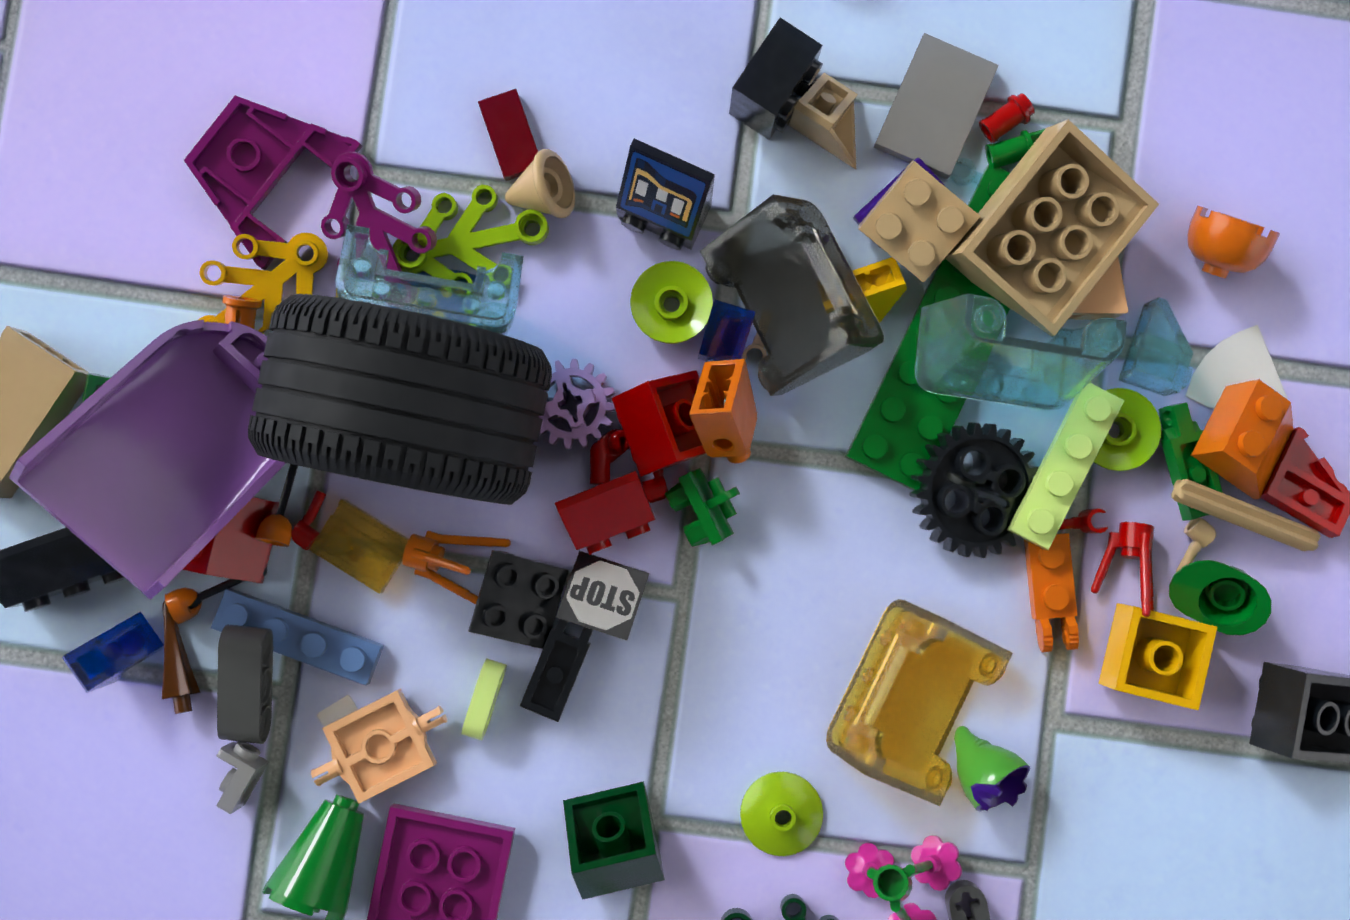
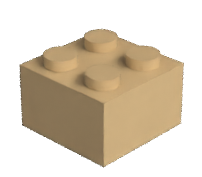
(918, 221)

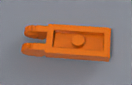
(1052, 591)

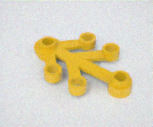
(266, 283)

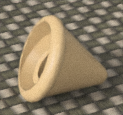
(544, 186)

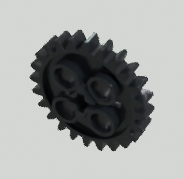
(961, 524)

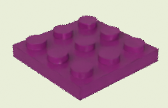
(440, 867)

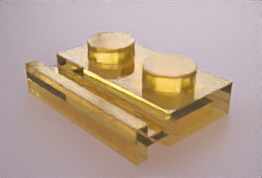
(360, 546)

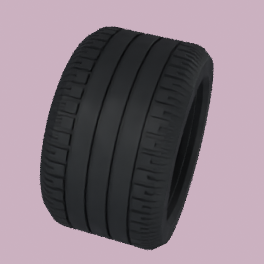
(399, 398)

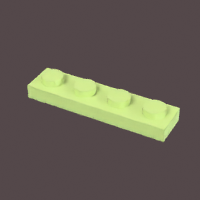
(1065, 466)

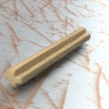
(1245, 515)

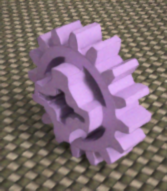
(590, 399)

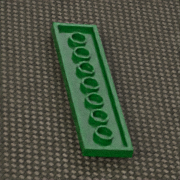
(902, 413)

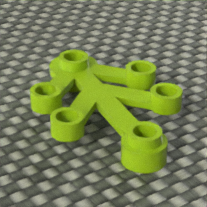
(462, 241)

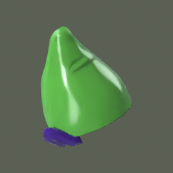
(988, 771)

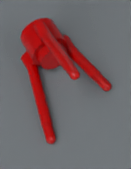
(1135, 543)

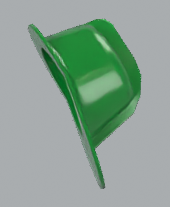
(1220, 597)

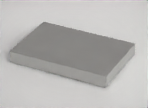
(936, 105)

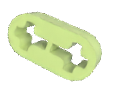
(484, 699)

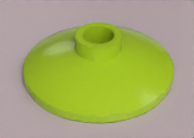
(668, 281)
(1138, 433)
(776, 793)

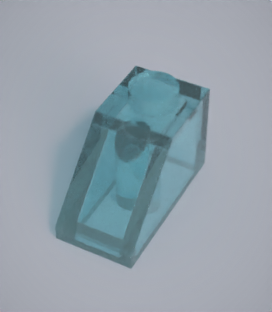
(1158, 352)

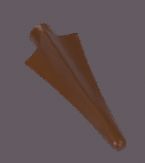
(177, 674)

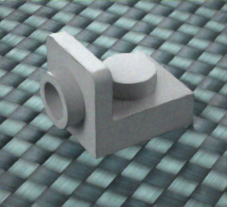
(241, 781)

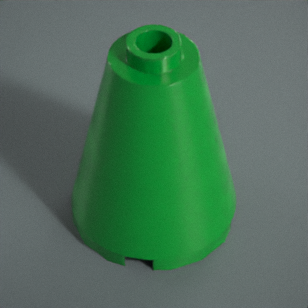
(321, 862)

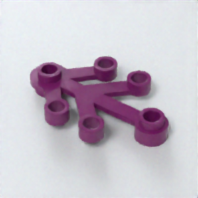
(369, 215)

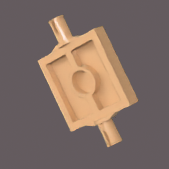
(379, 746)

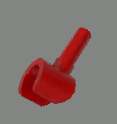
(656, 487)
(1083, 522)
(303, 533)

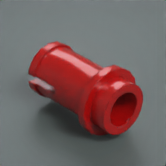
(1007, 117)

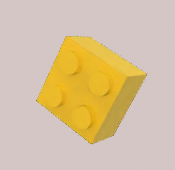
(1158, 656)

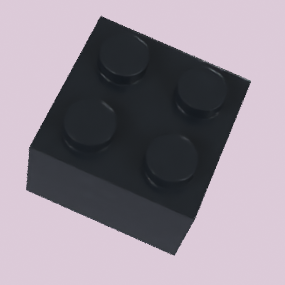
(775, 79)

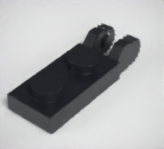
(556, 671)

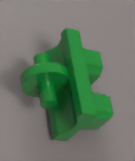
(710, 504)

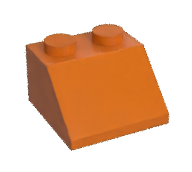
(1246, 435)

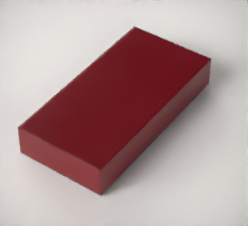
(509, 132)

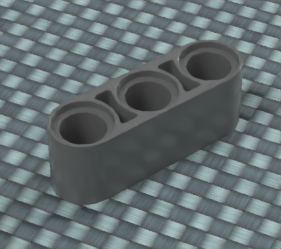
(244, 684)

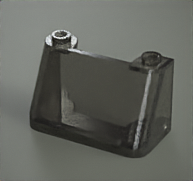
(799, 287)

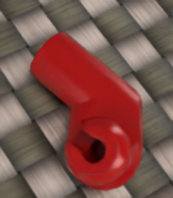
(604, 452)

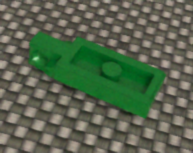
(1178, 442)

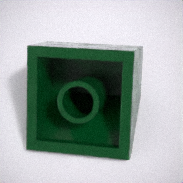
(612, 841)

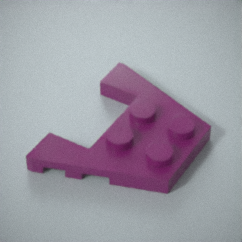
(249, 154)

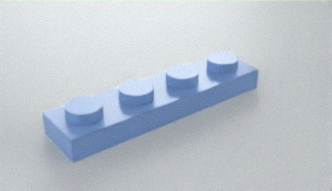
(302, 636)

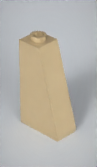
(35, 396)

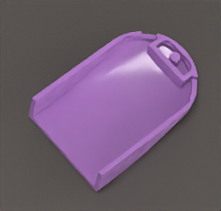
(157, 453)

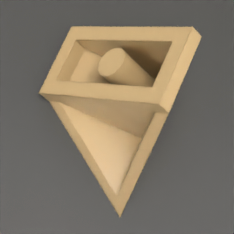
(828, 118)

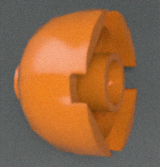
(1228, 243)

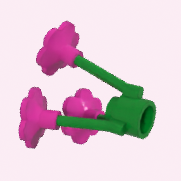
(878, 877)

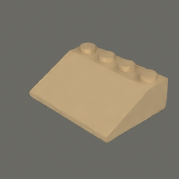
(1053, 228)

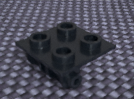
(518, 599)

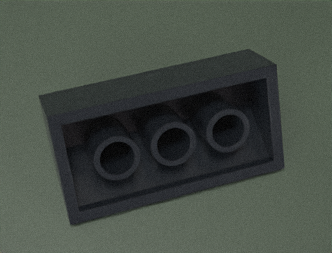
(50, 567)

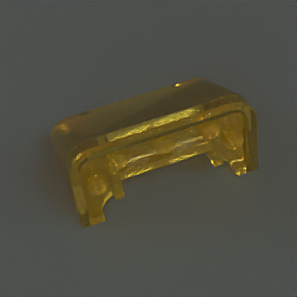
(910, 697)

